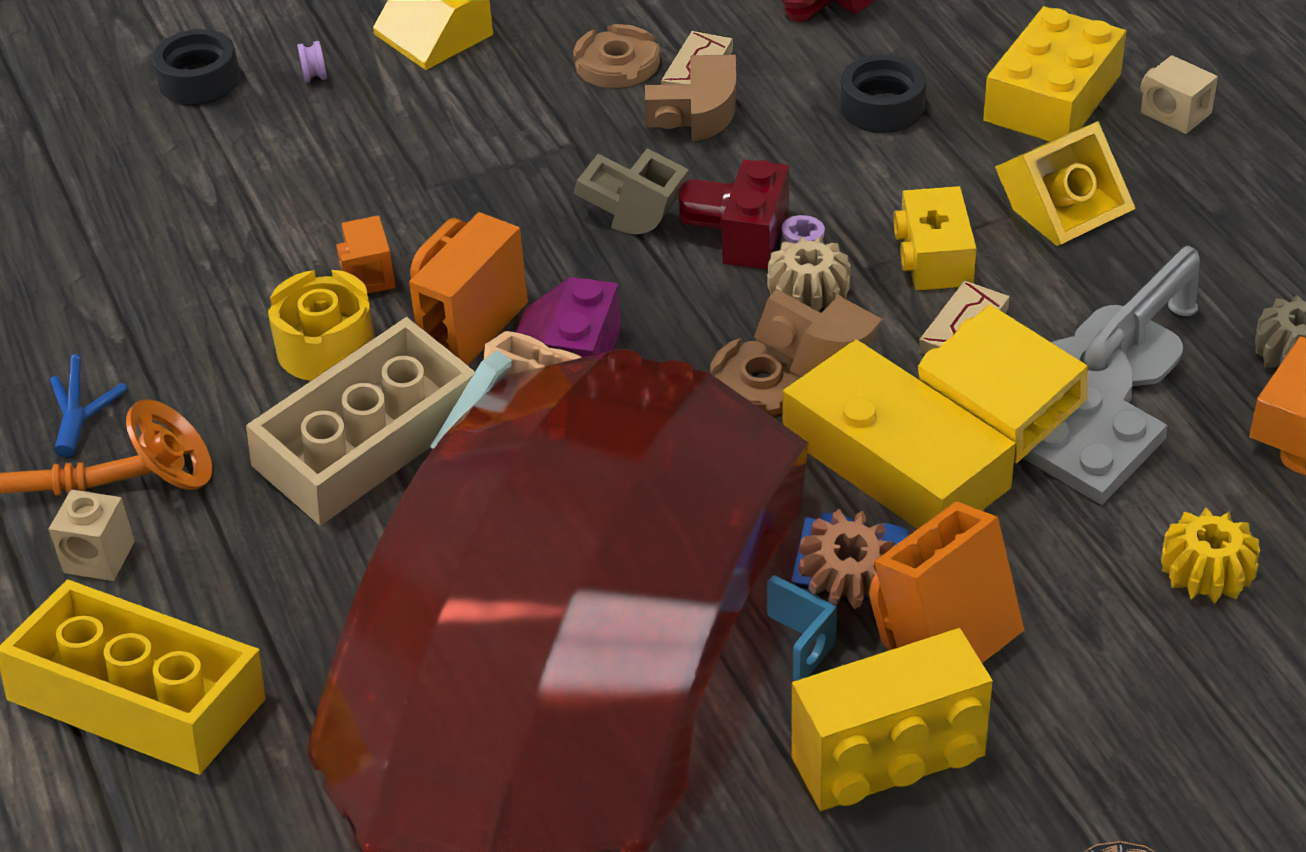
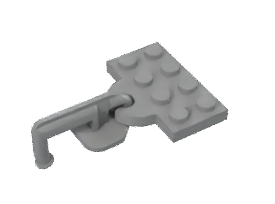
(1123, 349)

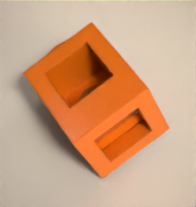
(366, 253)

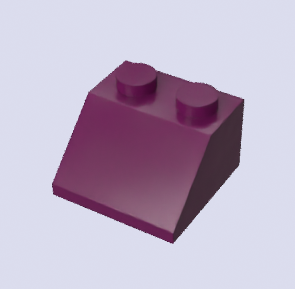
(575, 317)

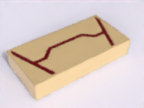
(695, 44)
(965, 303)

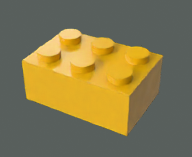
(1054, 74)
(890, 719)

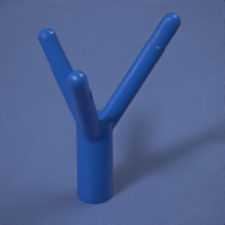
(74, 414)

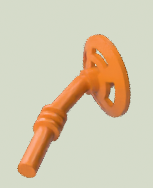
(158, 453)

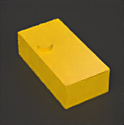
(897, 436)
(132, 675)

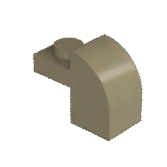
(634, 195)

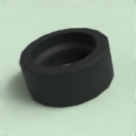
(198, 84)
(883, 113)

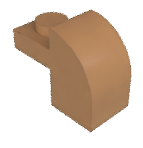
(703, 105)
(812, 335)

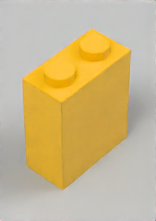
(1007, 377)

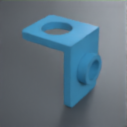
(807, 615)

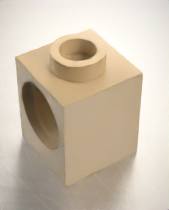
(1178, 94)
(92, 535)

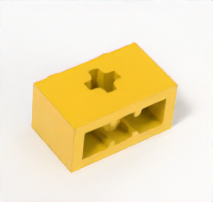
(936, 238)

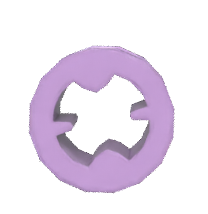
(312, 61)
(801, 226)

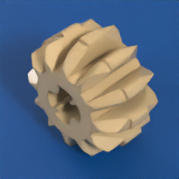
(809, 272)

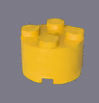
(319, 321)

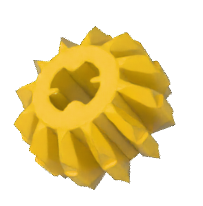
(1210, 555)

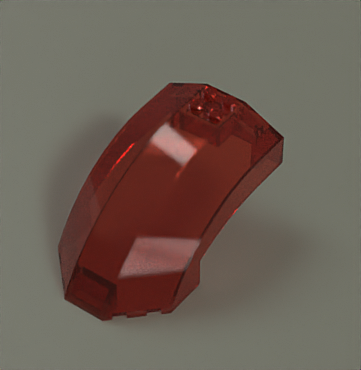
(553, 611)

